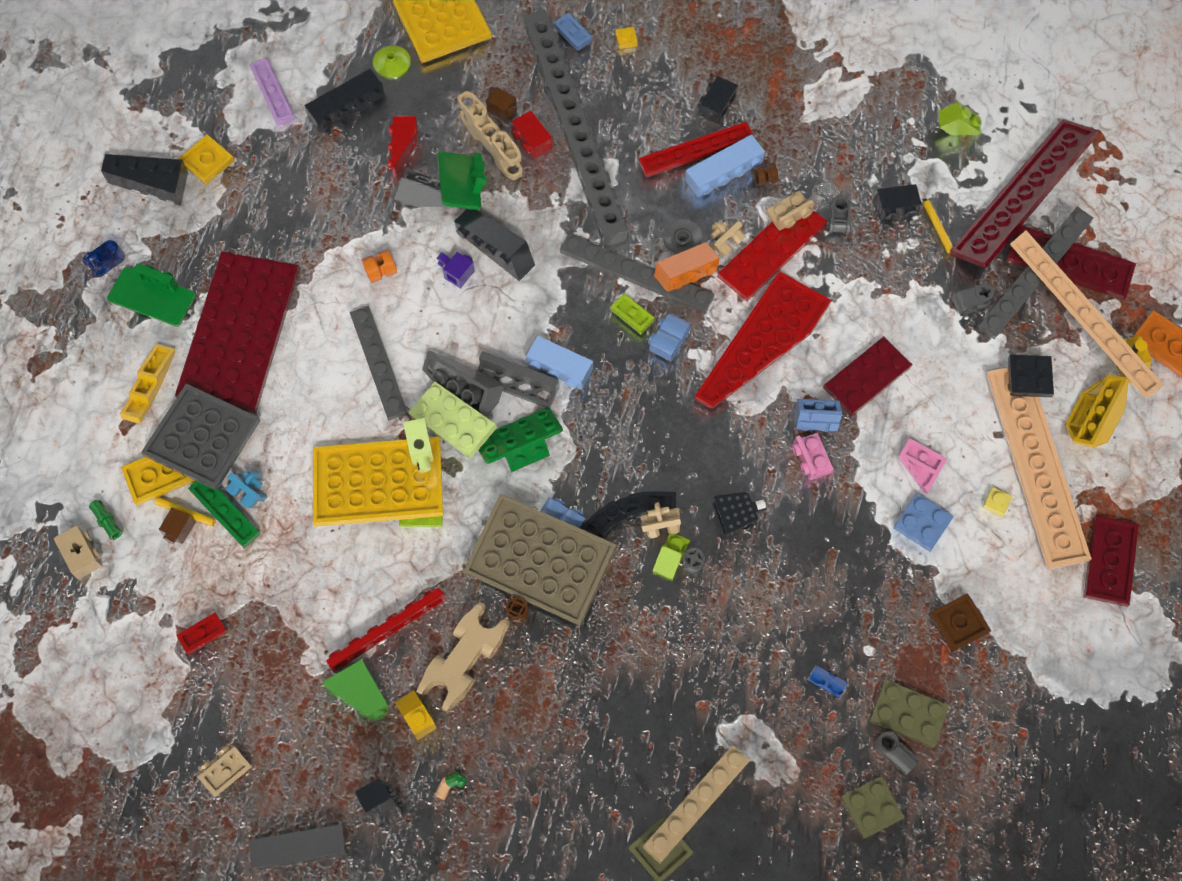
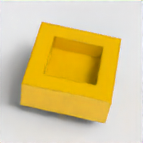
(626, 37)

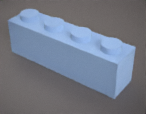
(724, 166)

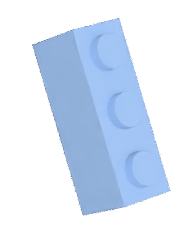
(559, 363)

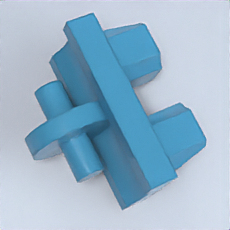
(239, 483)

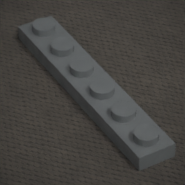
(378, 363)

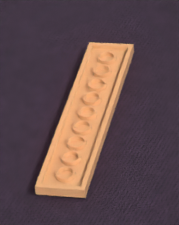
(1040, 475)

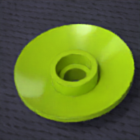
(392, 67)

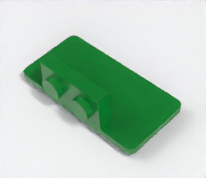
(461, 179)
(152, 294)
(522, 440)

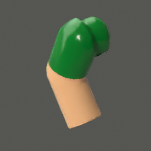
(448, 782)

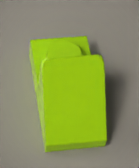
(671, 556)

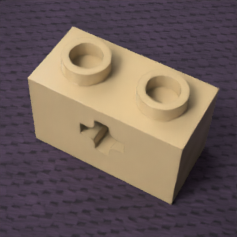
(78, 563)

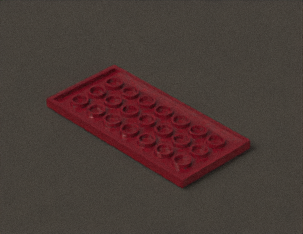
(239, 329)

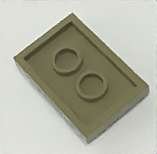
(909, 713)

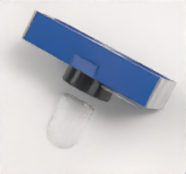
(828, 679)

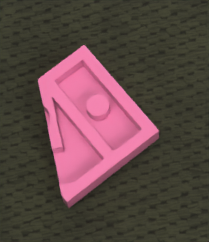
(922, 463)

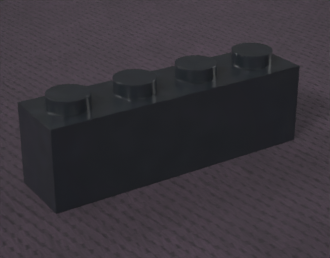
(344, 100)
(379, 801)

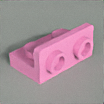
(812, 456)

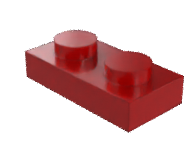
(201, 633)

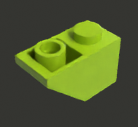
(959, 120)

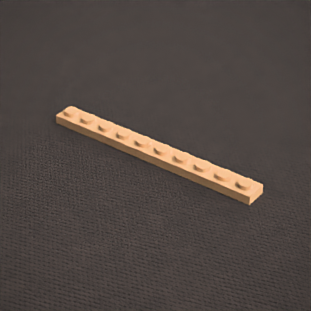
(1087, 315)

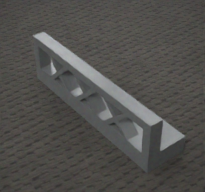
(523, 376)

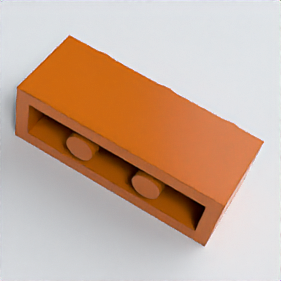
(686, 267)

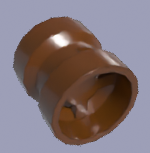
(766, 174)
(516, 614)

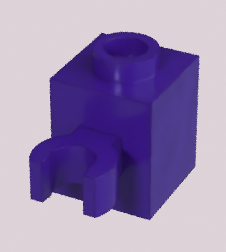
(457, 269)

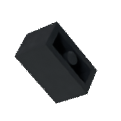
(717, 99)
(897, 202)

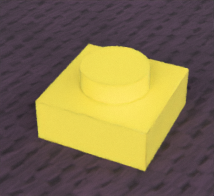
(997, 501)

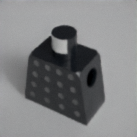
(737, 512)

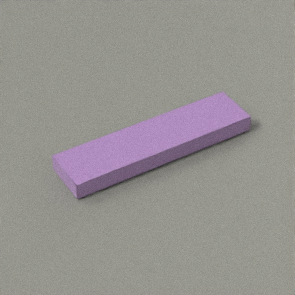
(272, 91)

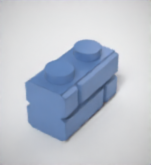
(817, 415)

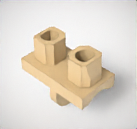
(733, 233)
(659, 519)

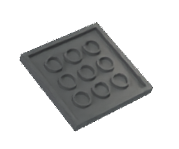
(201, 437)

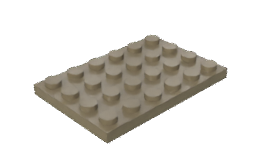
(540, 559)

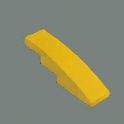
(149, 381)

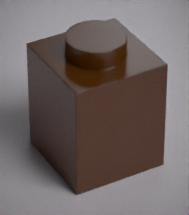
(501, 104)
(176, 526)

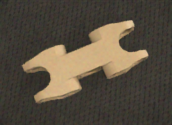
(499, 144)
(454, 670)

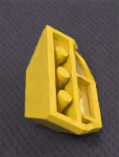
(1098, 411)

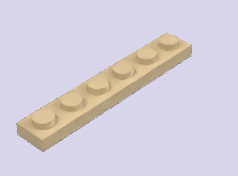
(696, 804)

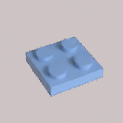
(923, 522)

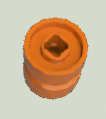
(372, 263)

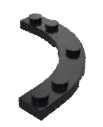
(626, 508)

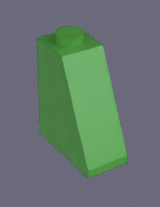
(358, 691)

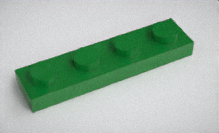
(225, 513)

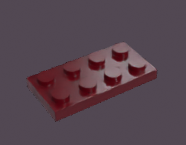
(867, 376)

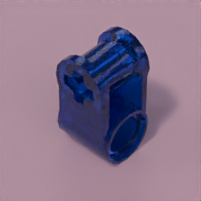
(103, 258)

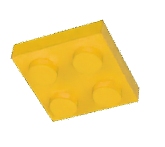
(206, 159)

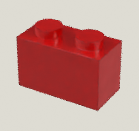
(531, 134)

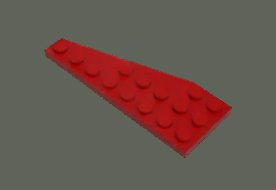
(774, 327)

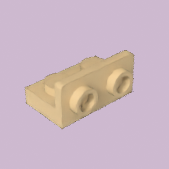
(789, 210)
(223, 769)

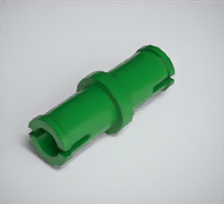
(105, 519)

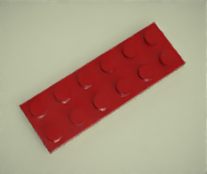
(768, 254)

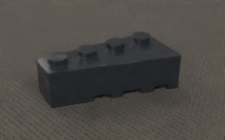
(149, 175)
(496, 242)

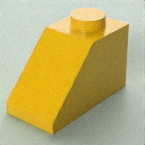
(415, 715)

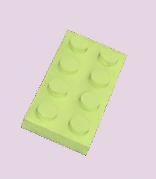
(453, 420)

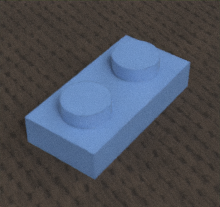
(572, 31)

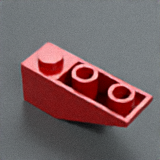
(404, 140)

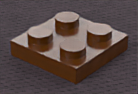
(959, 622)

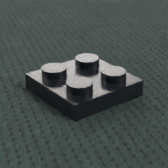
(1030, 376)

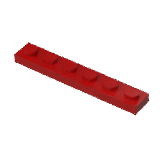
(693, 149)
(379, 633)

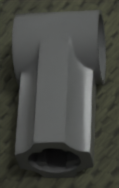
(897, 754)

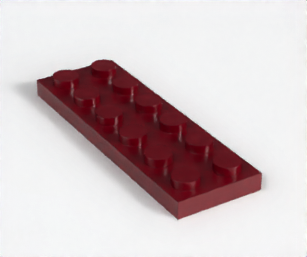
(1085, 266)

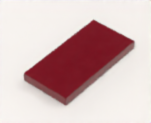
(1112, 561)

